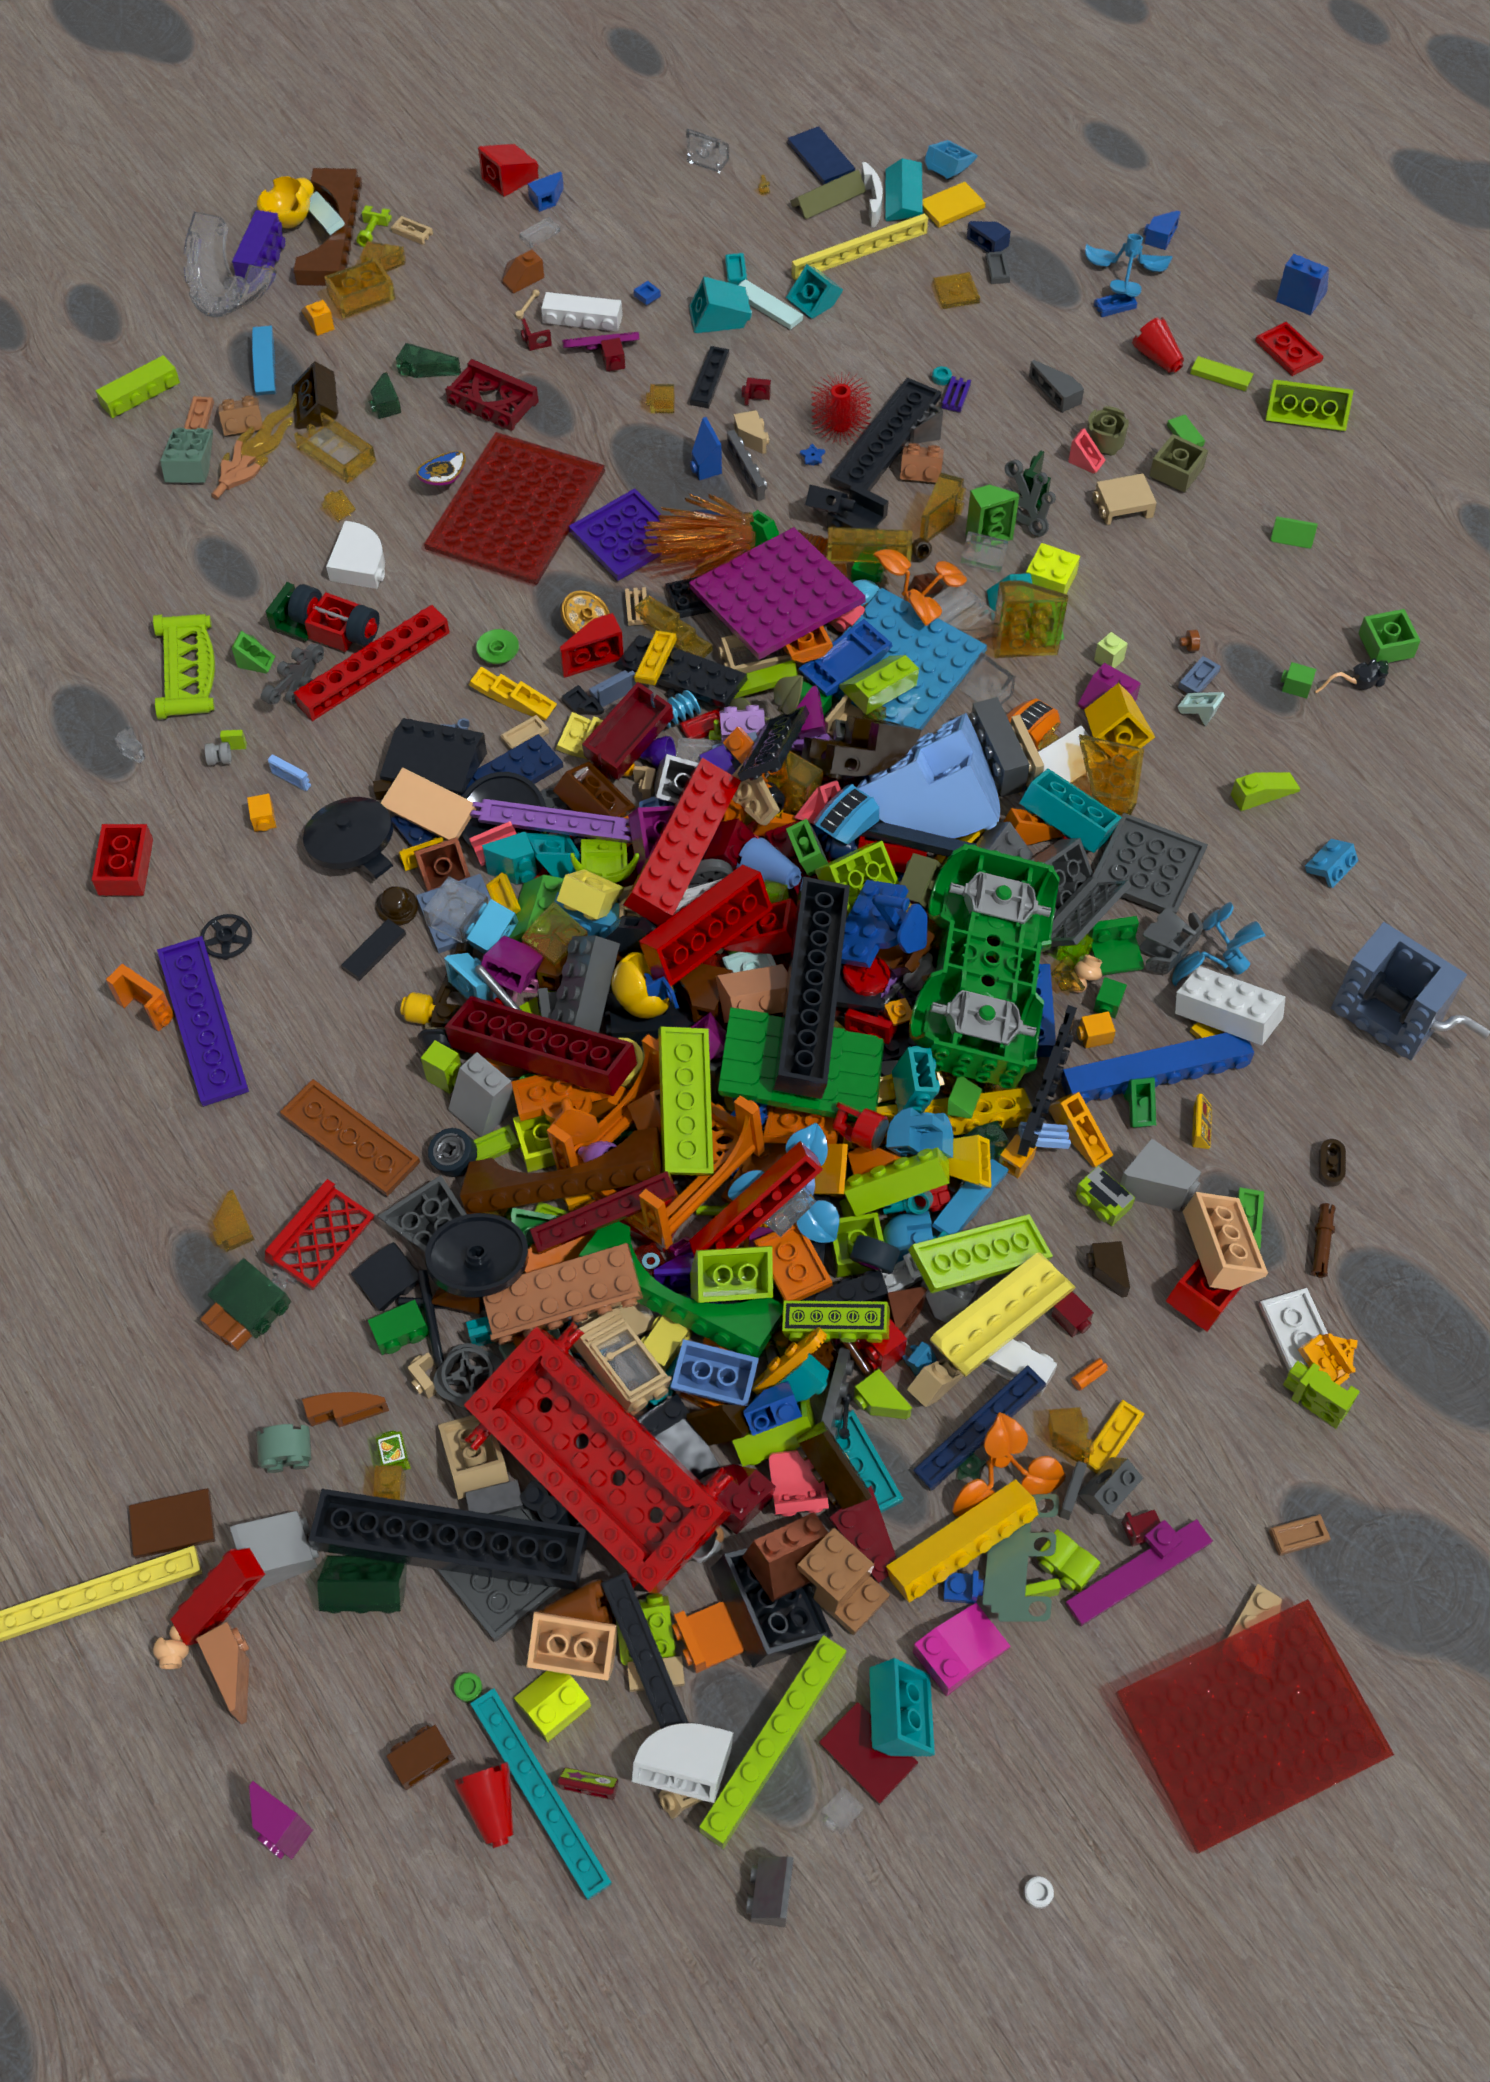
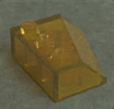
(1112, 772)
(797, 782)

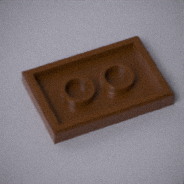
(171, 1523)

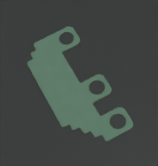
(1008, 1571)

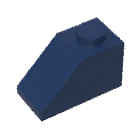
(988, 235)

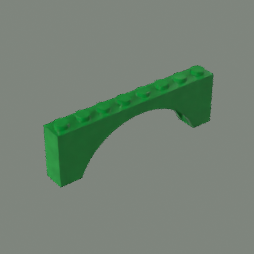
(736, 1326)

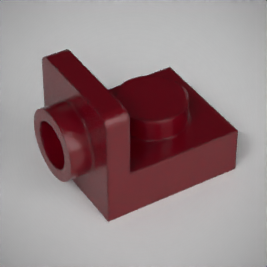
(756, 389)

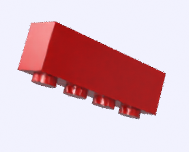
(217, 1595)

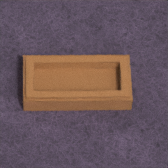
(1299, 1535)

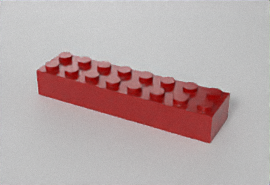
(682, 843)

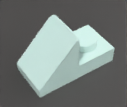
(1201, 703)

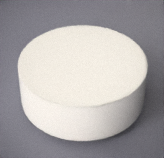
(1038, 1892)

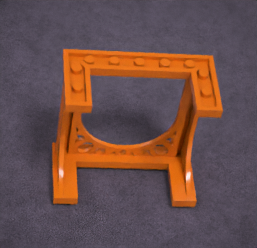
(656, 1219)

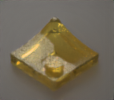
(552, 933)

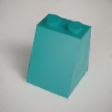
(719, 306)

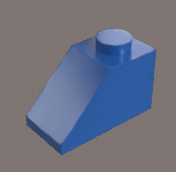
(1161, 229)

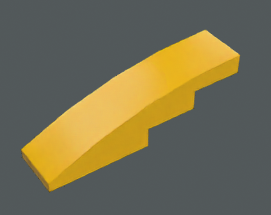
(513, 695)

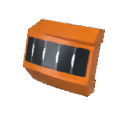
(1037, 718)

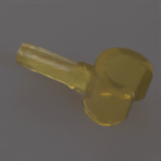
(764, 186)

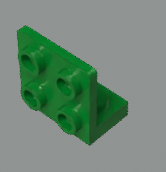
(1117, 945)

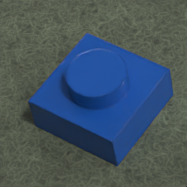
(647, 293)

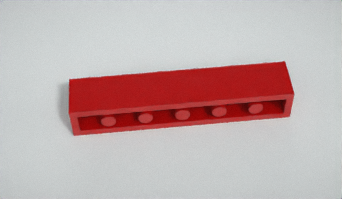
(759, 1200)

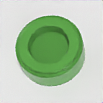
(468, 1687)

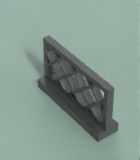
(1084, 910)

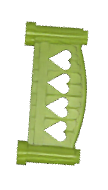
(176, 700)

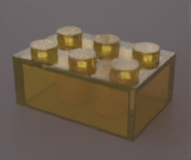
(359, 287)

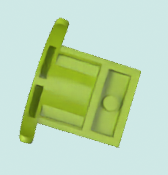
(605, 859)

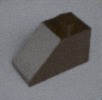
(1109, 1266)

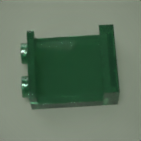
(250, 1298)

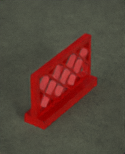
(299, 1227)

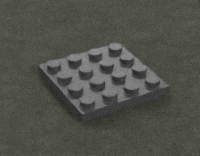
(1153, 861)
(495, 1601)

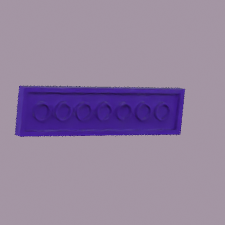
(202, 1021)

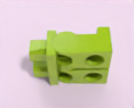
(1320, 1393)

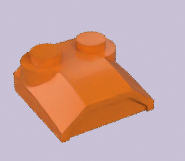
(810, 646)

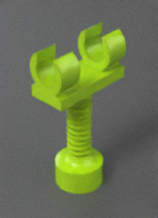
(372, 219)

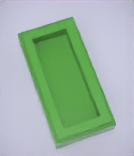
(1182, 427)

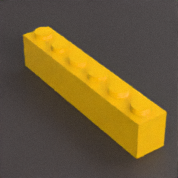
(962, 1540)

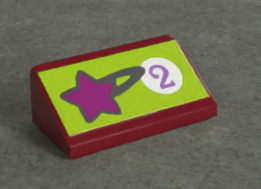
(588, 1783)

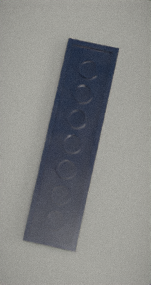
(530, 759)

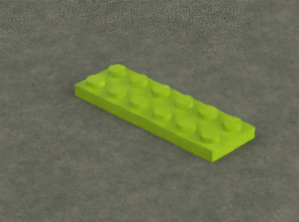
(685, 1101)
(978, 1253)

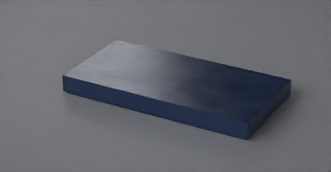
(820, 155)

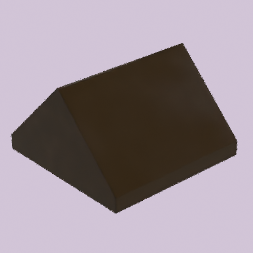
(720, 1423)

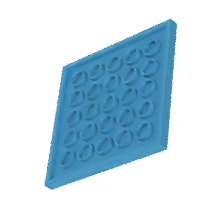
(936, 649)

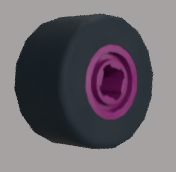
(874, 1254)

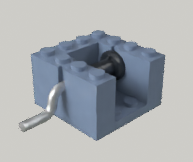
(1401, 992)

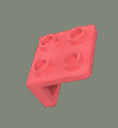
(795, 1484)

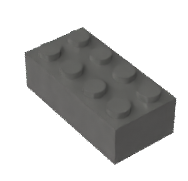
(1000, 746)
(585, 982)

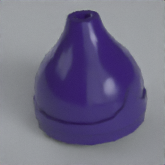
(658, 749)

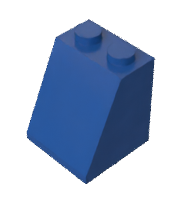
(1303, 284)

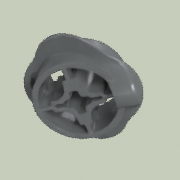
(462, 1354)

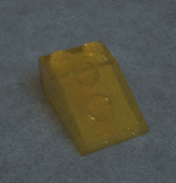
(942, 506)

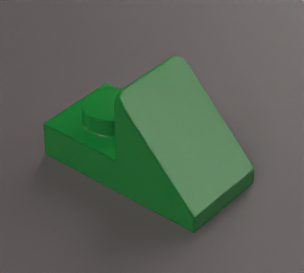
(1142, 1101)

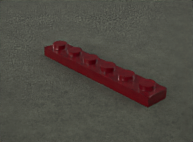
(600, 1213)

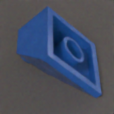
(706, 452)

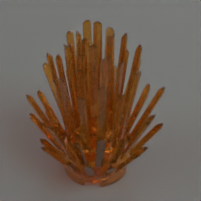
(705, 536)

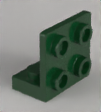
(278, 615)

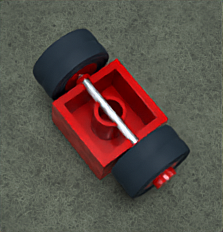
(332, 618)

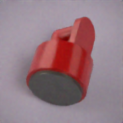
(868, 1129)

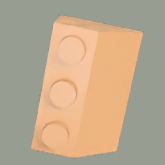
(572, 1646)

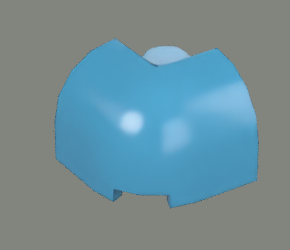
(916, 1131)
(907, 1230)

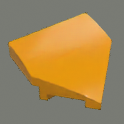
(1331, 1354)

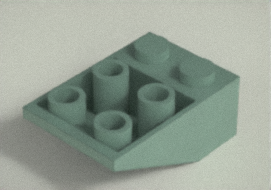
(187, 455)

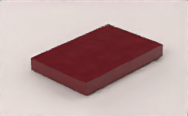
(852, 1749)

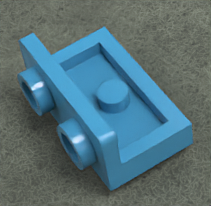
(1333, 861)

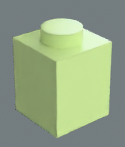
(1110, 650)

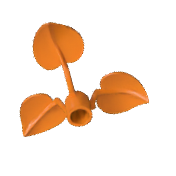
(925, 607)
(1001, 1441)

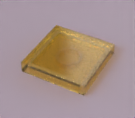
(956, 290)

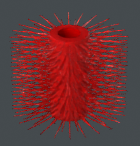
(840, 408)

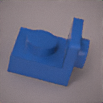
(963, 1588)

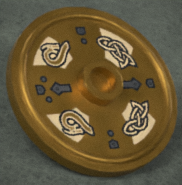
(580, 609)

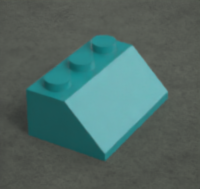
(901, 1709)

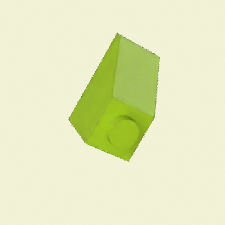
(881, 1398)

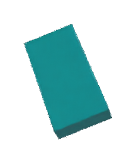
(735, 268)

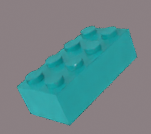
(1070, 810)

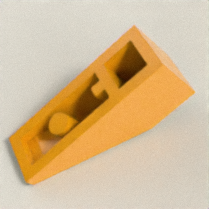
(1081, 1127)

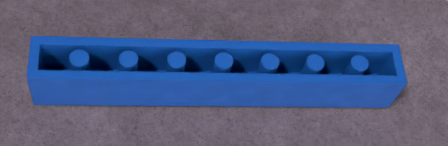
(1165, 1064)

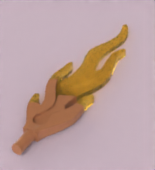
(247, 452)

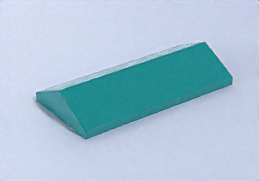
(904, 190)

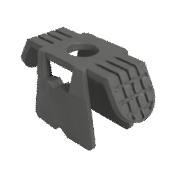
(1166, 944)

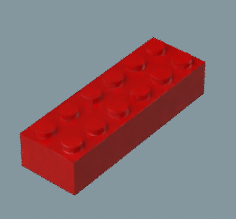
(706, 925)

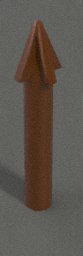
(858, 1358)

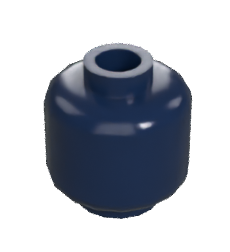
(837, 849)

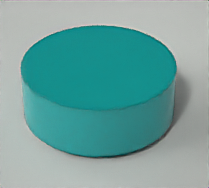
(941, 376)

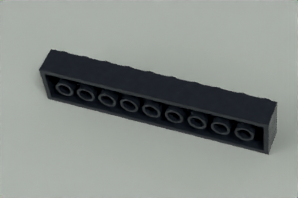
(812, 989)
(449, 1539)

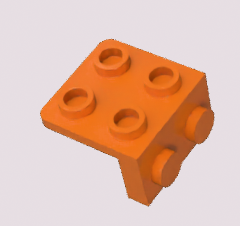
(707, 1636)

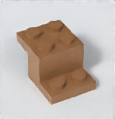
(843, 1581)

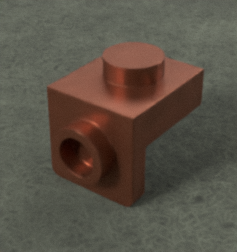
(921, 582)

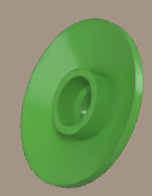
(497, 646)

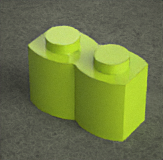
(1069, 1562)

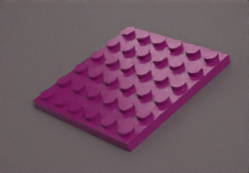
(777, 593)

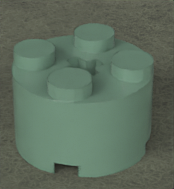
(283, 1447)

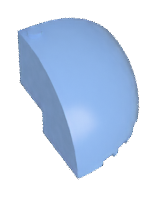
(939, 784)

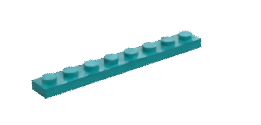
(541, 1794)

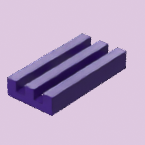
(959, 383)

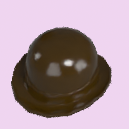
(397, 905)

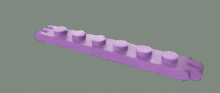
(553, 820)

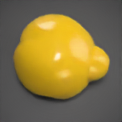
(287, 198)
(630, 988)

